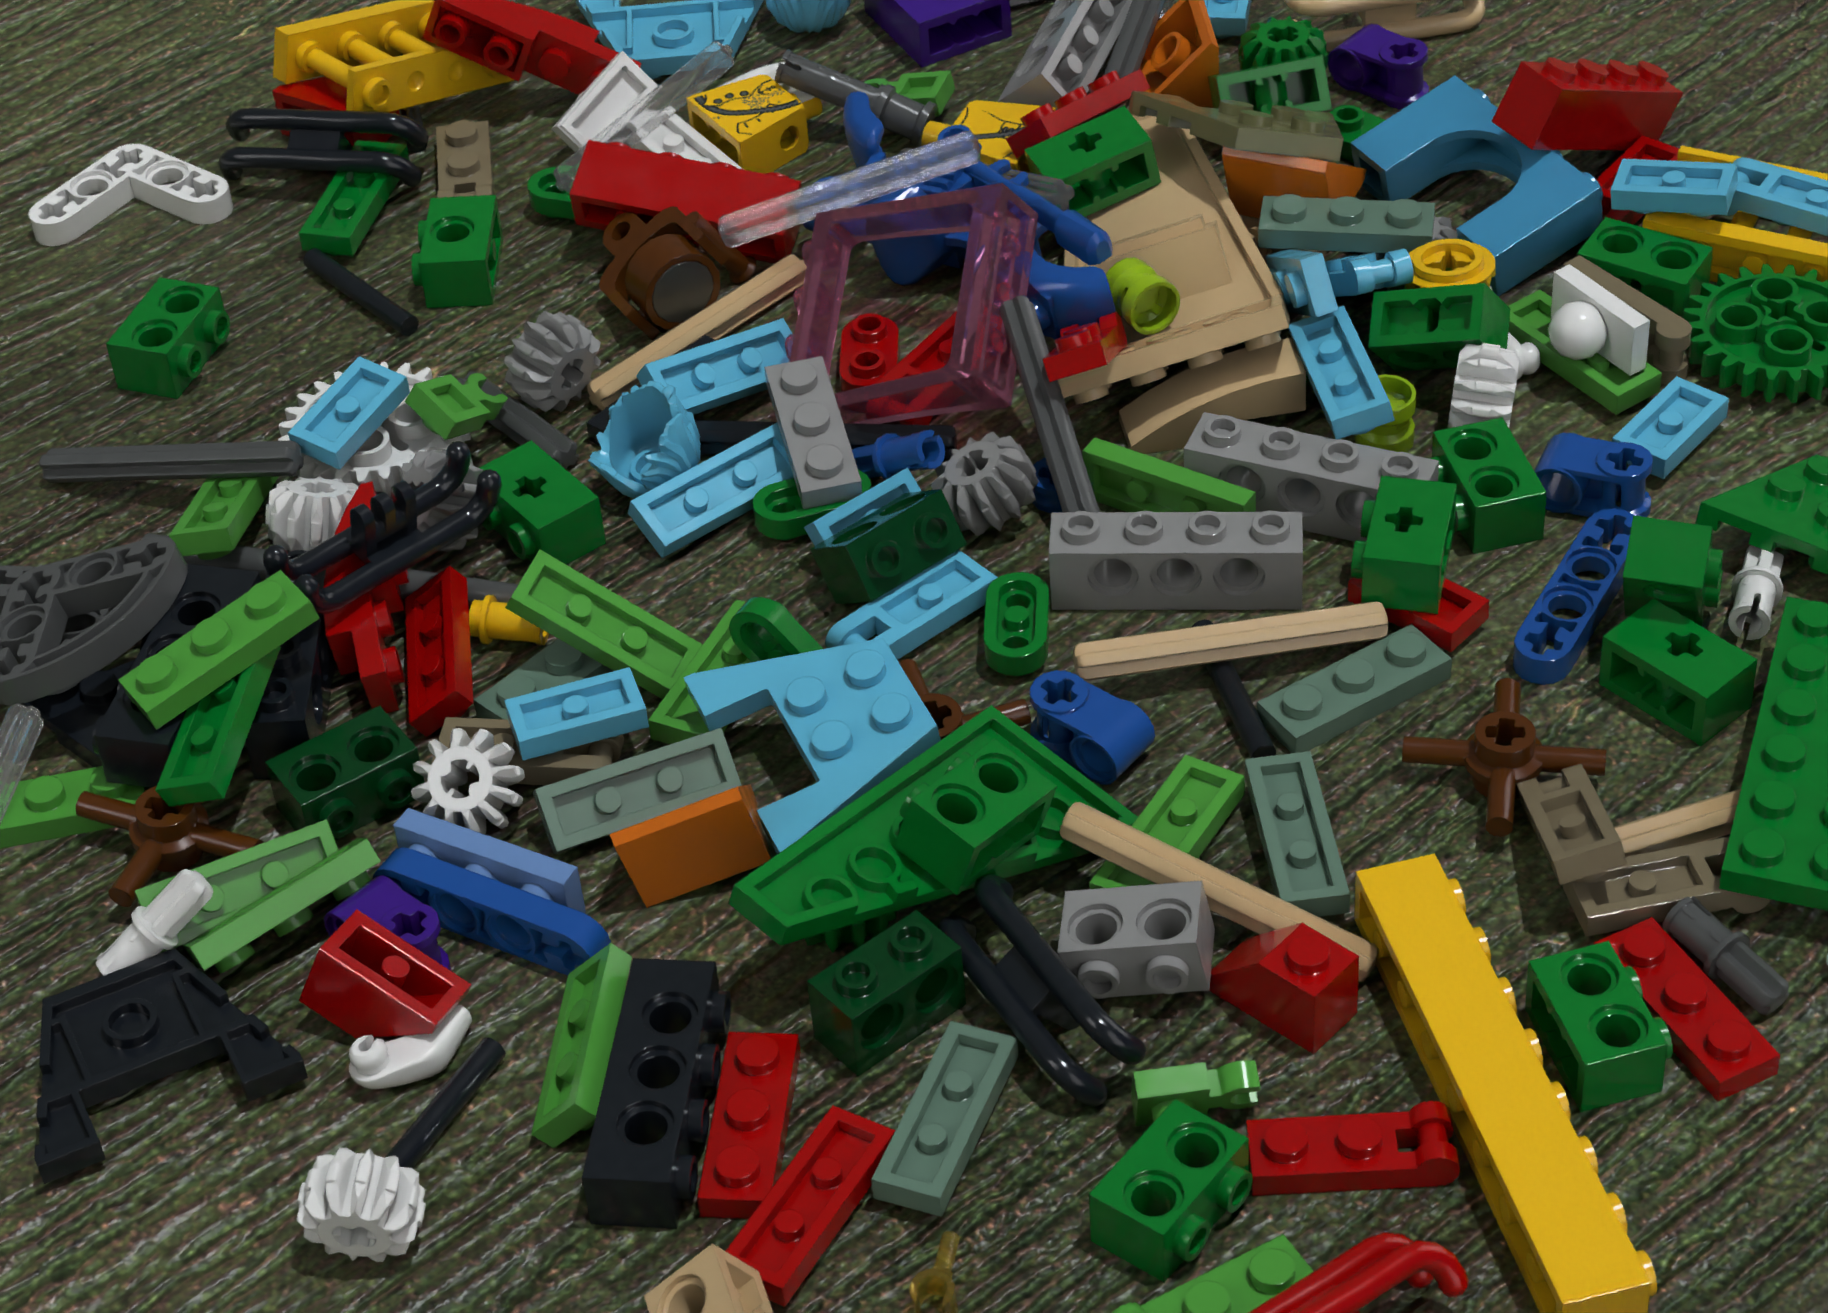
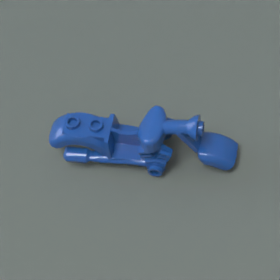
(1058, 292)

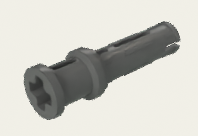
(894, 110)

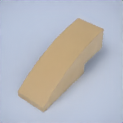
(1239, 385)

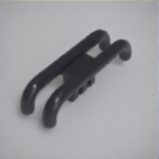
(320, 143)
(388, 534)
(1035, 983)

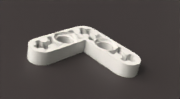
(120, 177)

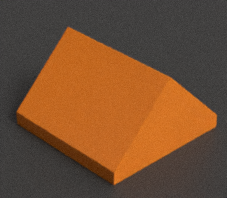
(1182, 54)
(1264, 174)
(693, 845)

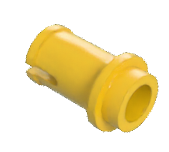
(493, 621)

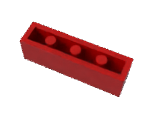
(1586, 104)
(637, 181)

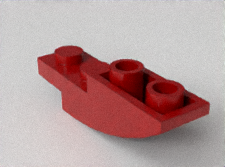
(519, 39)
(360, 627)

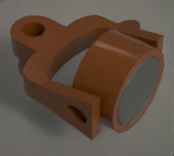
(665, 270)

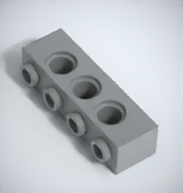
(1066, 50)
(1300, 470)
(1176, 560)

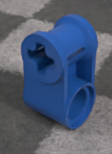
(1593, 475)
(1093, 730)

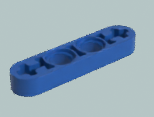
(1572, 593)
(497, 912)

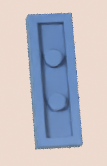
(491, 858)

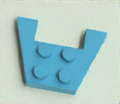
(670, 32)
(844, 711)

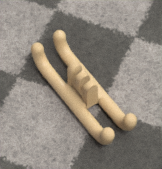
(1393, 15)

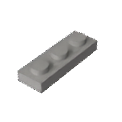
(813, 432)

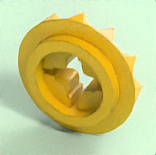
(1468, 261)

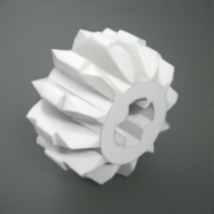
(1483, 384)
(306, 511)
(451, 770)
(361, 1204)

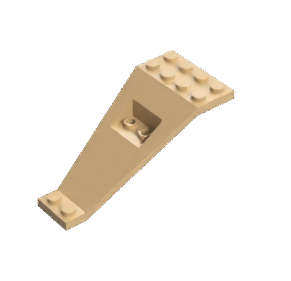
(1202, 248)

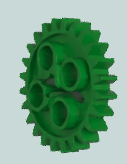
(1762, 332)

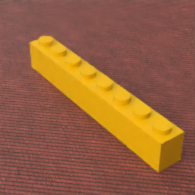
(1501, 1102)

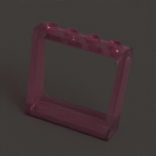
(994, 271)

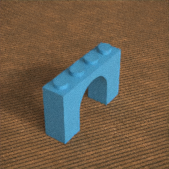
(1452, 133)

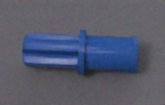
(895, 453)

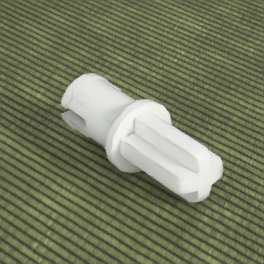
(1756, 592)
(158, 923)

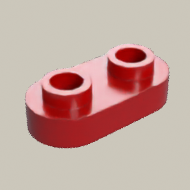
(867, 350)

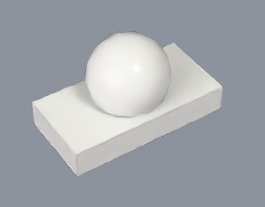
(604, 100)
(1594, 321)

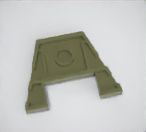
(1238, 127)

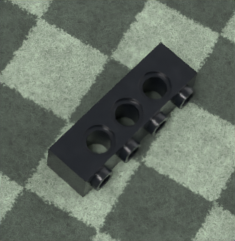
(295, 695)
(124, 738)
(655, 1094)

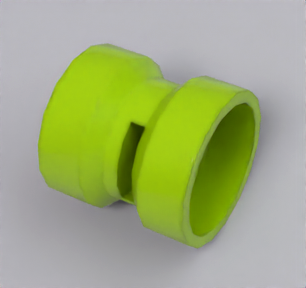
(1142, 296)
(1398, 434)

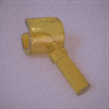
(938, 1278)

